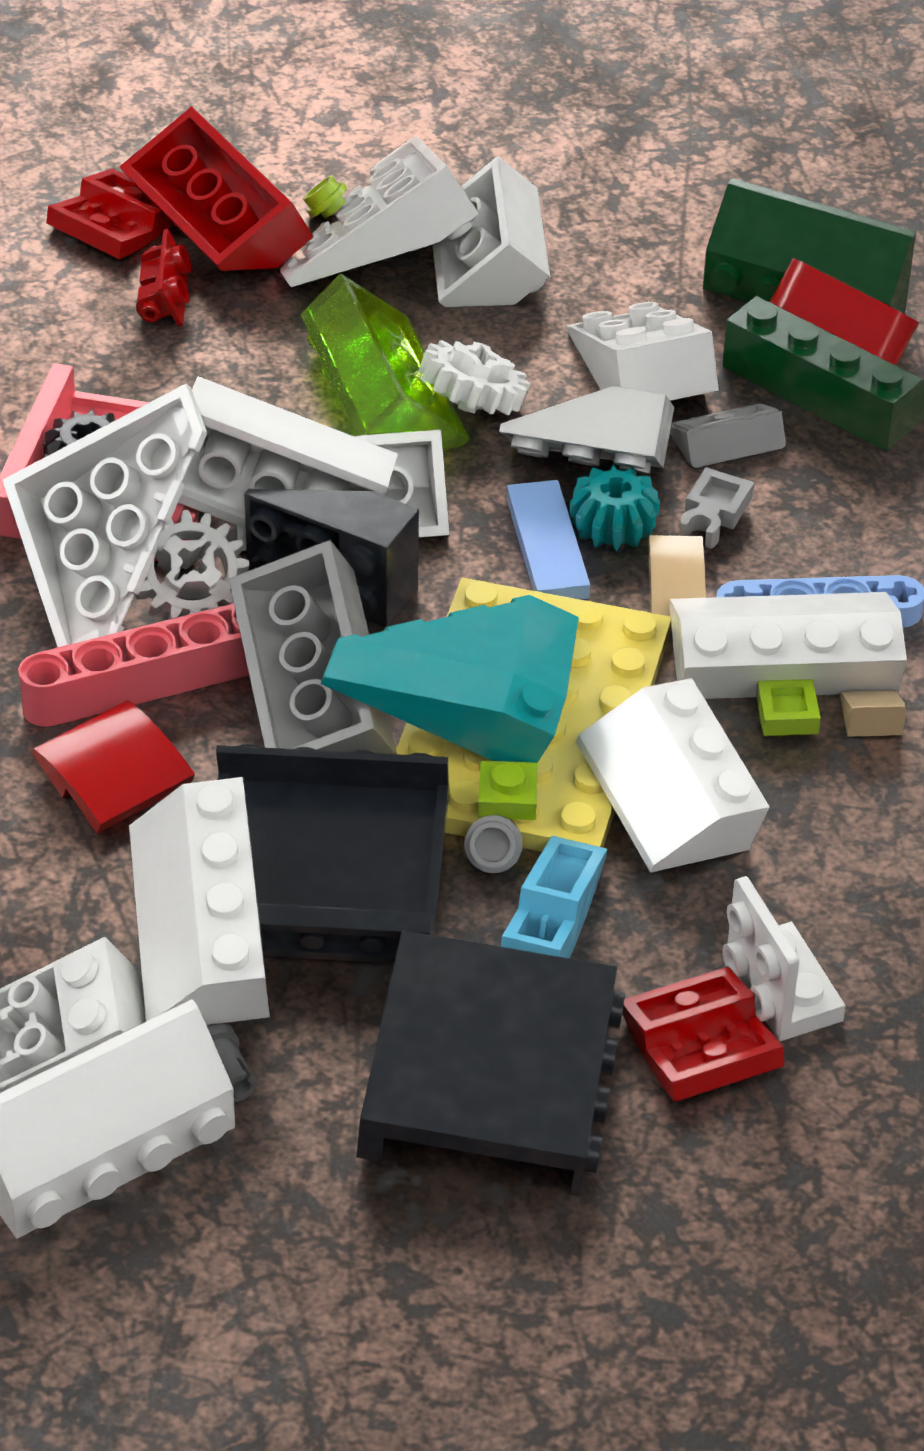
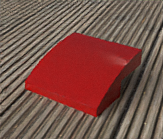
(109, 215)
(114, 765)
(702, 1033)

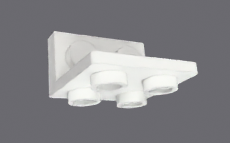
(778, 968)

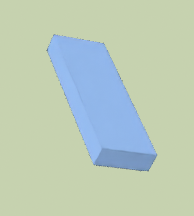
(547, 539)

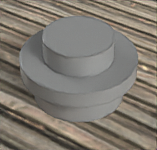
(493, 844)

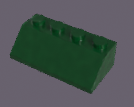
(765, 229)
(823, 373)

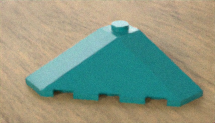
(473, 678)

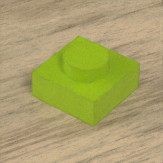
(788, 707)
(508, 789)

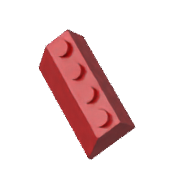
(217, 196)

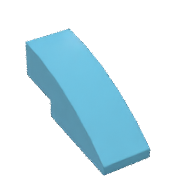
(556, 898)

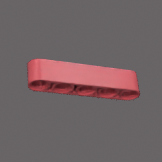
(132, 666)

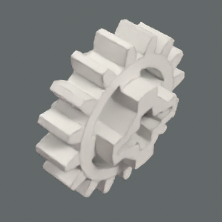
(474, 377)
(202, 584)

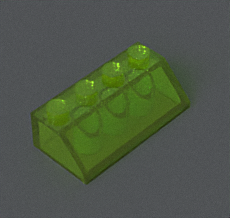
(375, 364)

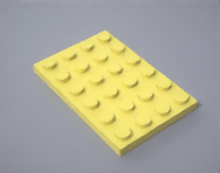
(612, 660)

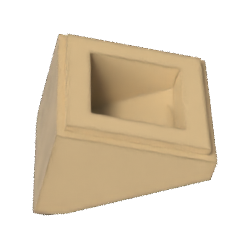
(873, 713)

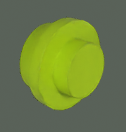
(325, 197)

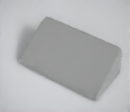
(729, 434)

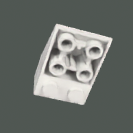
(647, 351)
(606, 424)
(67, 1010)

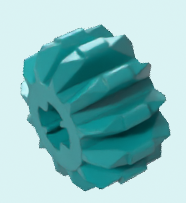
(614, 507)

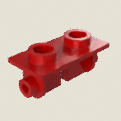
(164, 281)

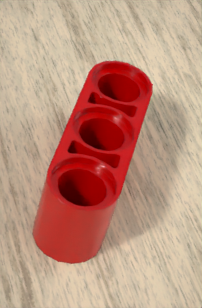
(844, 311)

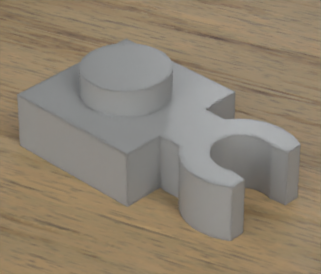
(715, 502)

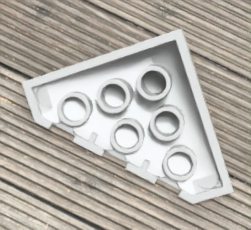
(405, 208)
(99, 511)

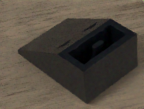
(367, 528)

